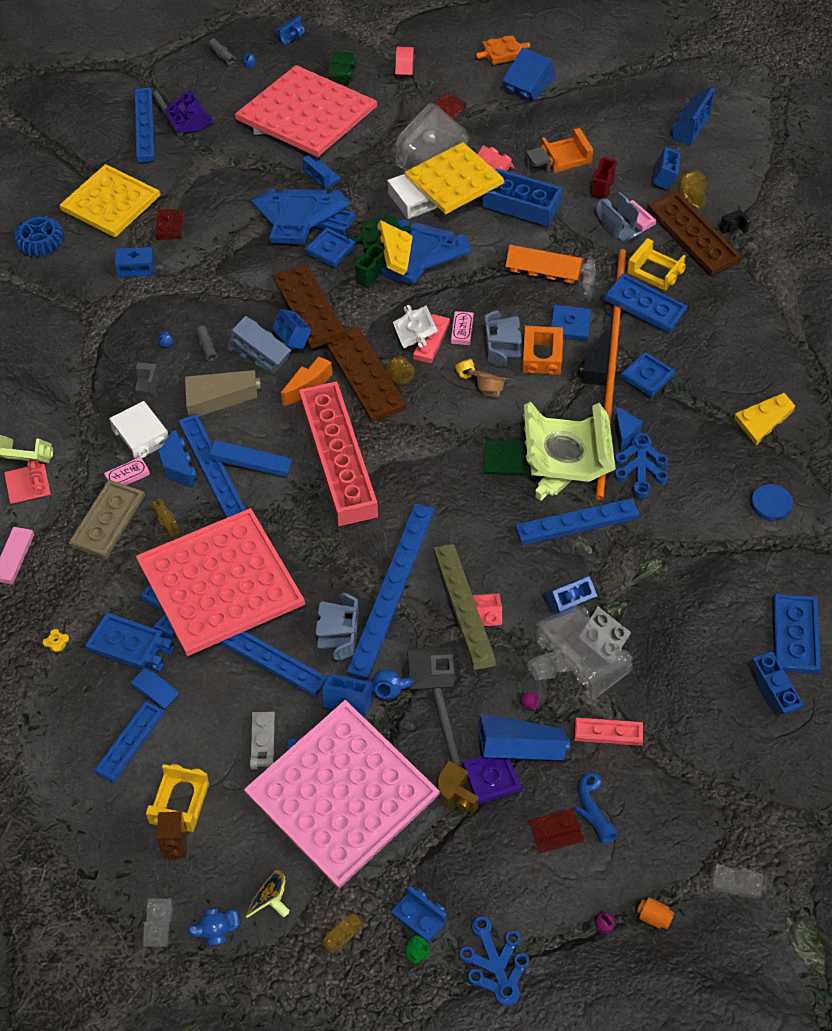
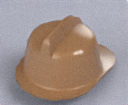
(488, 384)

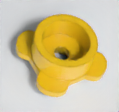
(58, 645)

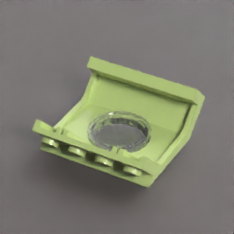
(569, 447)

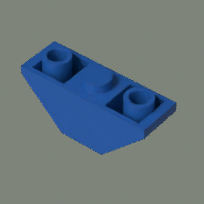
(176, 461)
(775, 684)

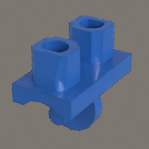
(291, 30)

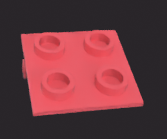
(27, 482)

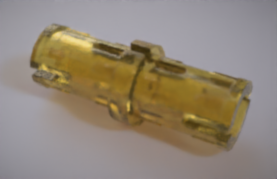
(166, 517)

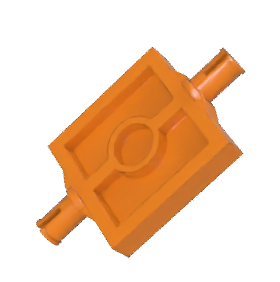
(501, 49)

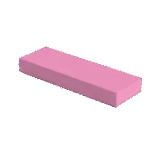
(14, 553)

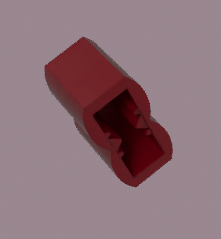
(604, 177)

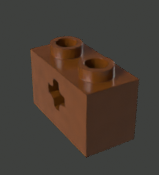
(172, 835)

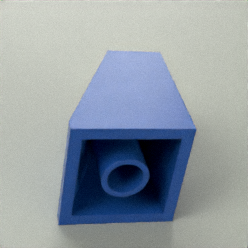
(529, 75)

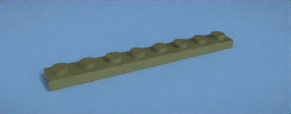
(464, 607)

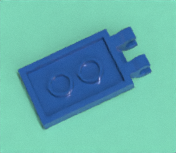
(129, 642)

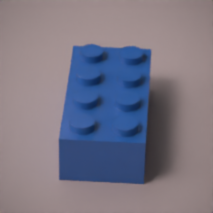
(524, 198)

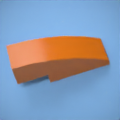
(316, 375)

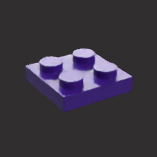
(491, 778)

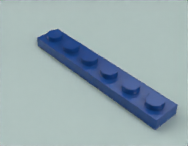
(144, 125)
(577, 521)

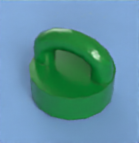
(417, 949)

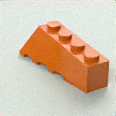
(544, 262)

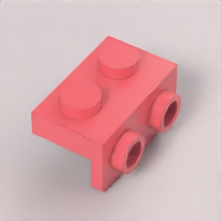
(495, 160)

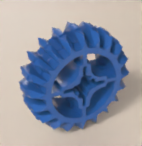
(38, 236)

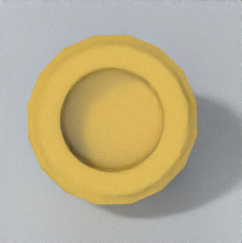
(464, 365)

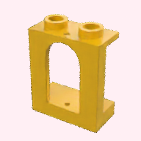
(645, 253)
(172, 776)

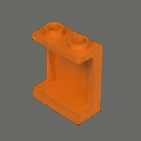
(568, 152)

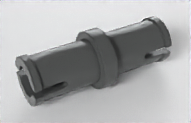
(221, 51)
(206, 343)

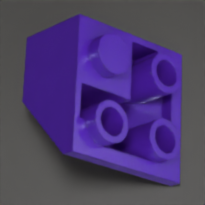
(188, 113)

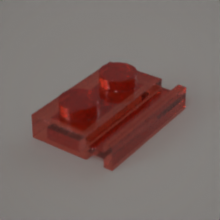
(450, 104)
(169, 224)
(556, 830)

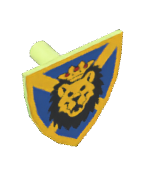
(270, 893)

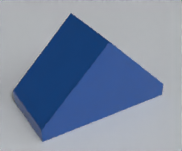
(626, 427)

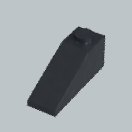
(596, 361)

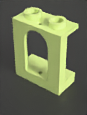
(42, 453)

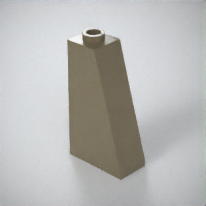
(219, 391)

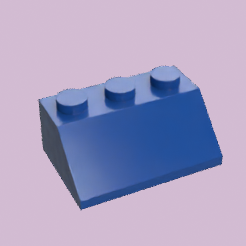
(693, 118)

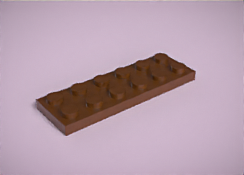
(694, 233)
(307, 299)
(366, 375)

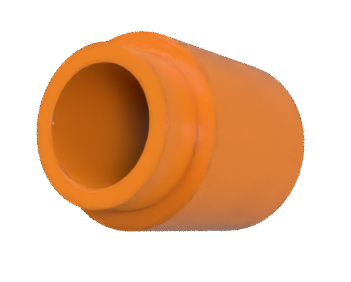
(655, 913)

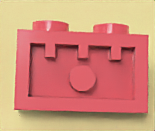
(489, 608)

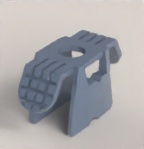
(613, 221)
(506, 341)
(336, 630)

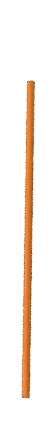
(611, 365)

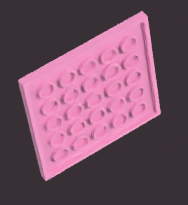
(342, 793)

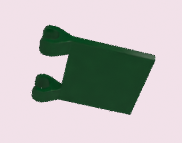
(506, 458)

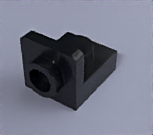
(733, 221)

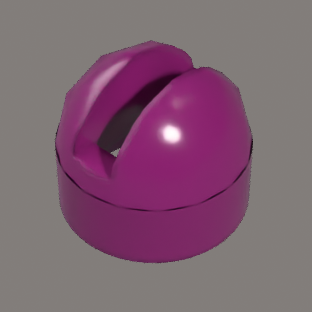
(530, 700)
(602, 926)

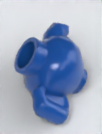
(388, 684)
(215, 925)

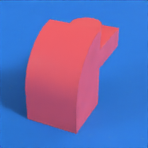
(404, 60)

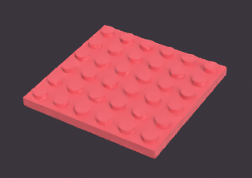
(306, 110)
(219, 581)

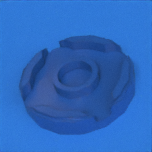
(772, 502)

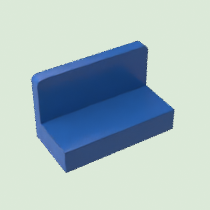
(320, 172)

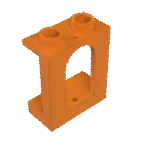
(543, 336)

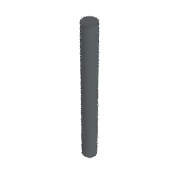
(163, 106)
(446, 726)

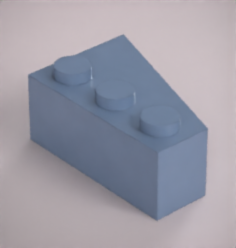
(258, 345)

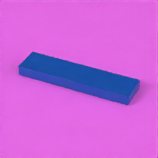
(250, 458)
(129, 742)

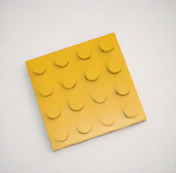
(454, 177)
(110, 200)

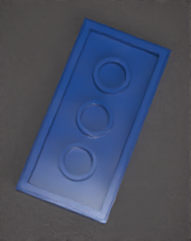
(646, 303)
(796, 633)

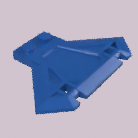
(297, 211)
(429, 248)

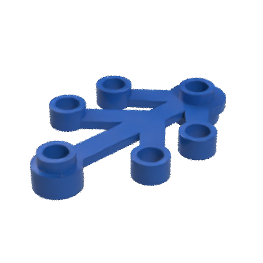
(641, 444)
(495, 964)

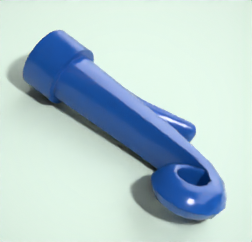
(605, 830)

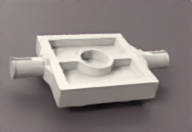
(415, 326)

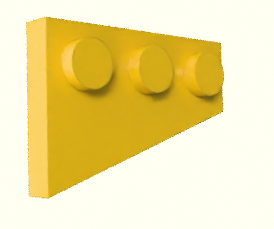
(397, 247)
(763, 417)

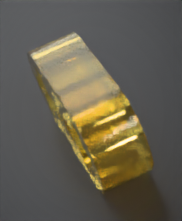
(343, 933)

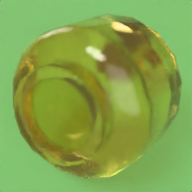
(400, 370)

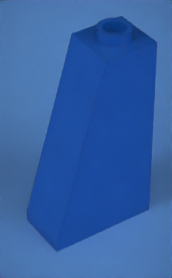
(520, 739)

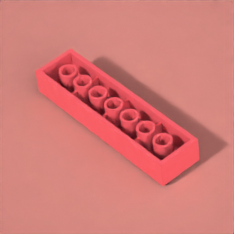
(338, 454)

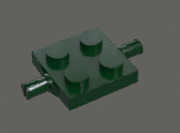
(371, 234)

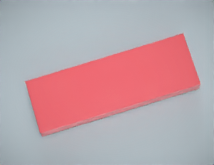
(609, 731)

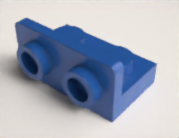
(420, 914)

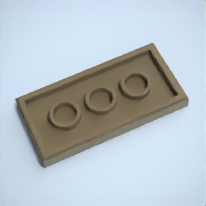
(107, 519)

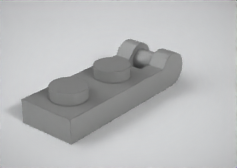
(262, 739)

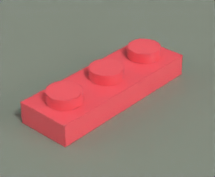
(428, 352)

